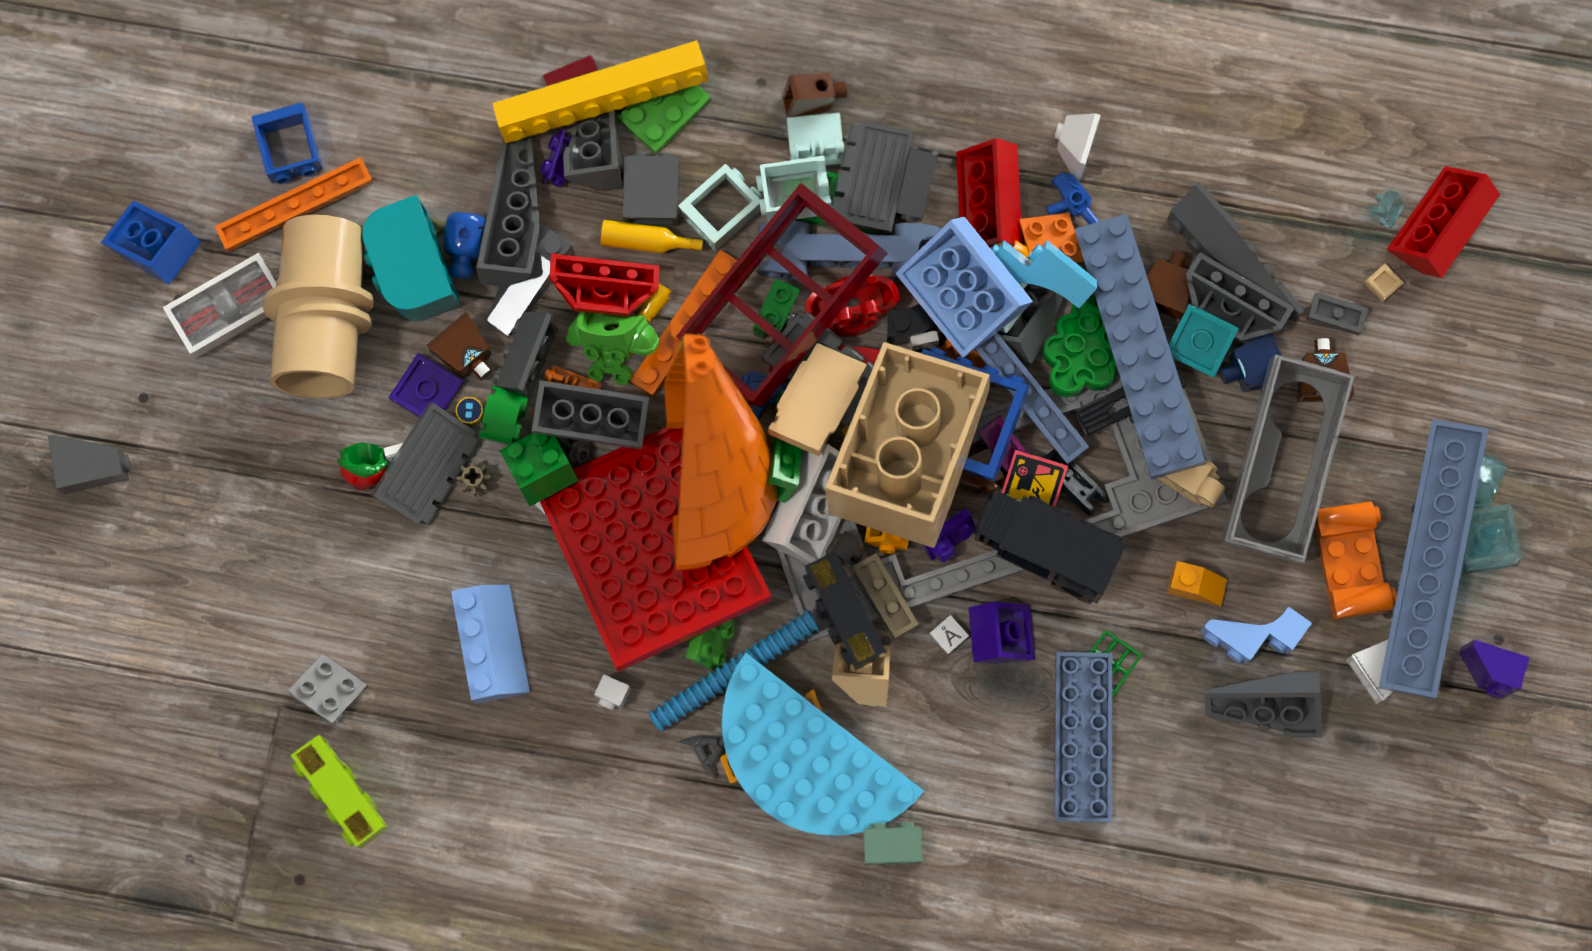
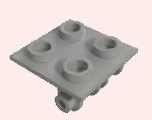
(327, 689)

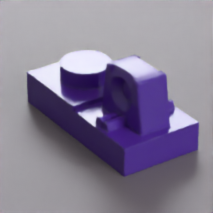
(953, 532)

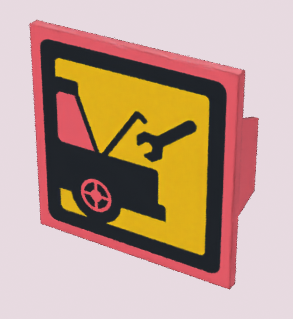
(1034, 477)

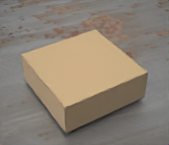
(1383, 282)

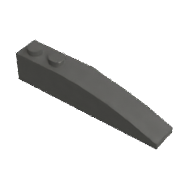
(512, 218)
(1215, 234)

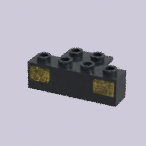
(844, 611)

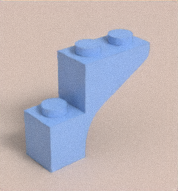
(1244, 639)

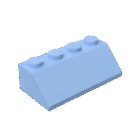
(490, 642)

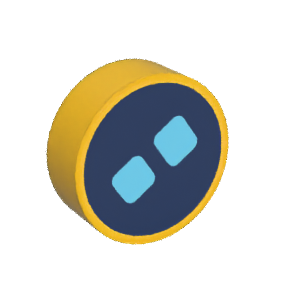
(469, 411)

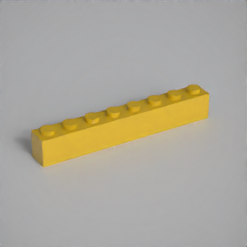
(600, 92)

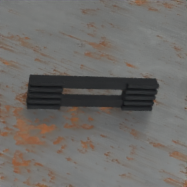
(1095, 415)

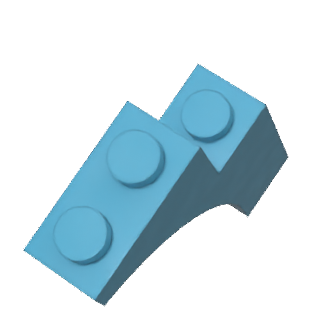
(1048, 269)

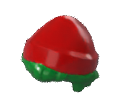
(362, 465)

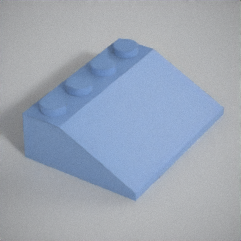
(963, 286)

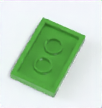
(663, 117)

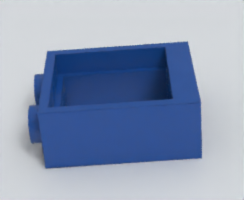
(278, 120)

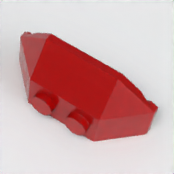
(603, 284)

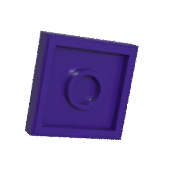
(423, 384)

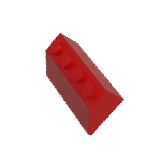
(990, 190)
(1444, 220)

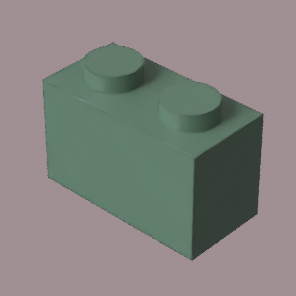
(892, 845)

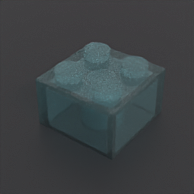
(1492, 540)

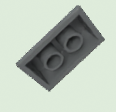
(526, 353)

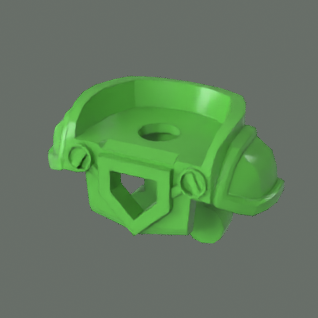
(611, 345)

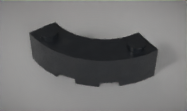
(907, 323)

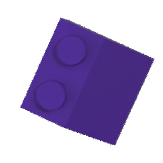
(1001, 633)
(1494, 668)

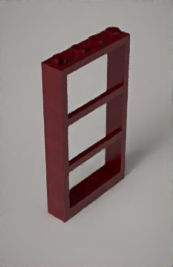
(752, 257)

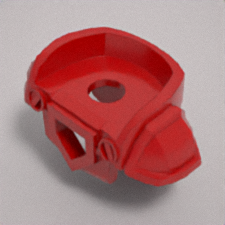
(874, 297)

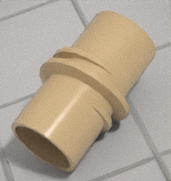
(318, 307)

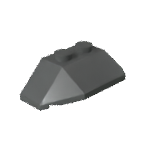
(1235, 299)

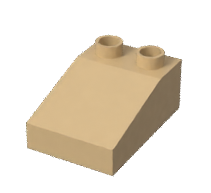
(907, 444)

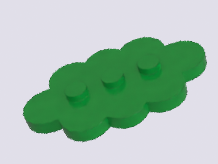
(1079, 352)

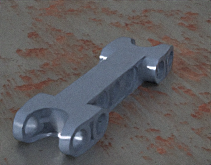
(836, 252)

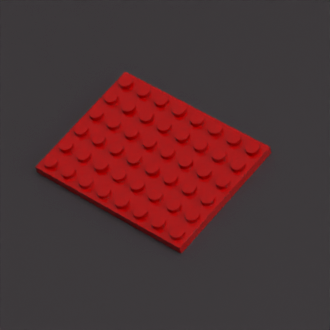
(622, 553)

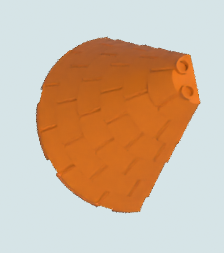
(723, 459)

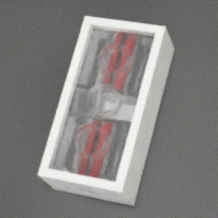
(222, 306)

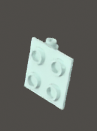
(816, 137)

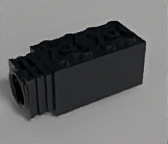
(1050, 544)

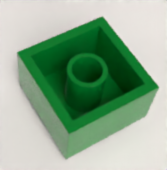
(538, 466)

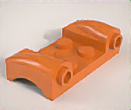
(1352, 561)

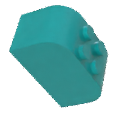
(408, 260)

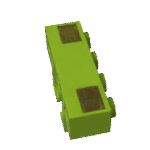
(336, 787)

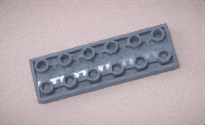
(1083, 737)

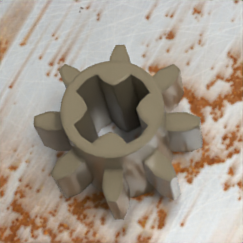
(480, 483)

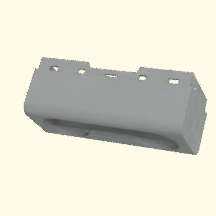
(1262, 449)

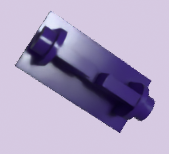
(553, 167)

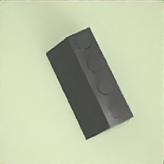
(590, 415)

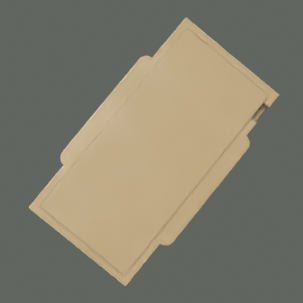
(817, 399)

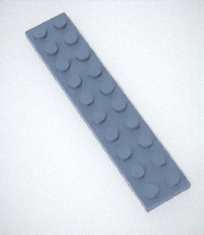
(1140, 347)
(1433, 559)

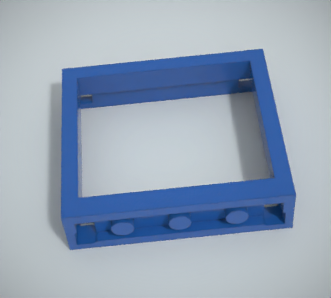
(1013, 383)

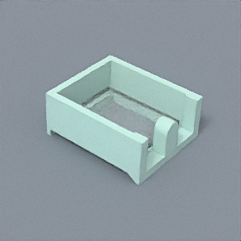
(782, 178)

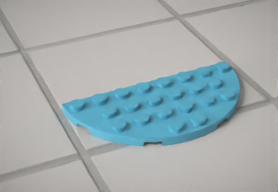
(802, 761)

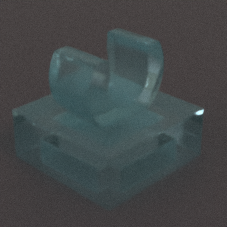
(1388, 209)

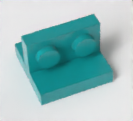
(1202, 340)

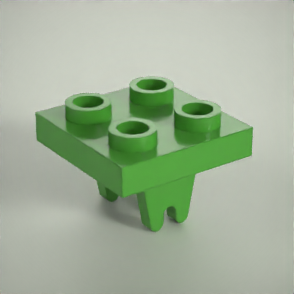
(710, 646)

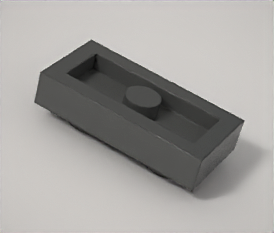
(1337, 314)

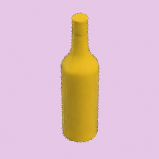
(644, 238)

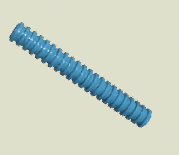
(719, 680)

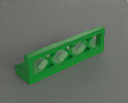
(784, 464)

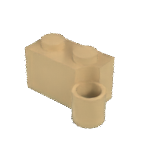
(1197, 484)

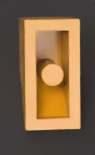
(1196, 584)

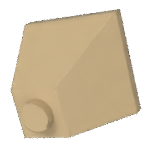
(866, 684)

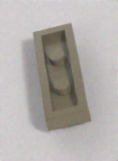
(885, 596)

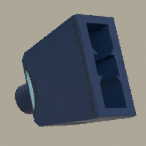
(1251, 363)

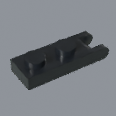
(1079, 485)

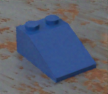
(151, 242)

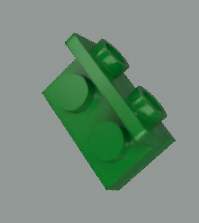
(777, 306)

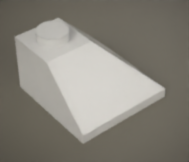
(1076, 140)

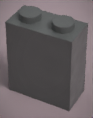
(651, 189)

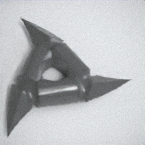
(707, 760)

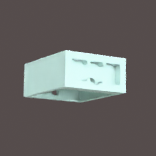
(715, 238)

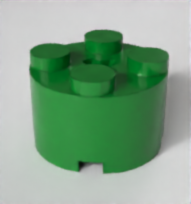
(502, 416)

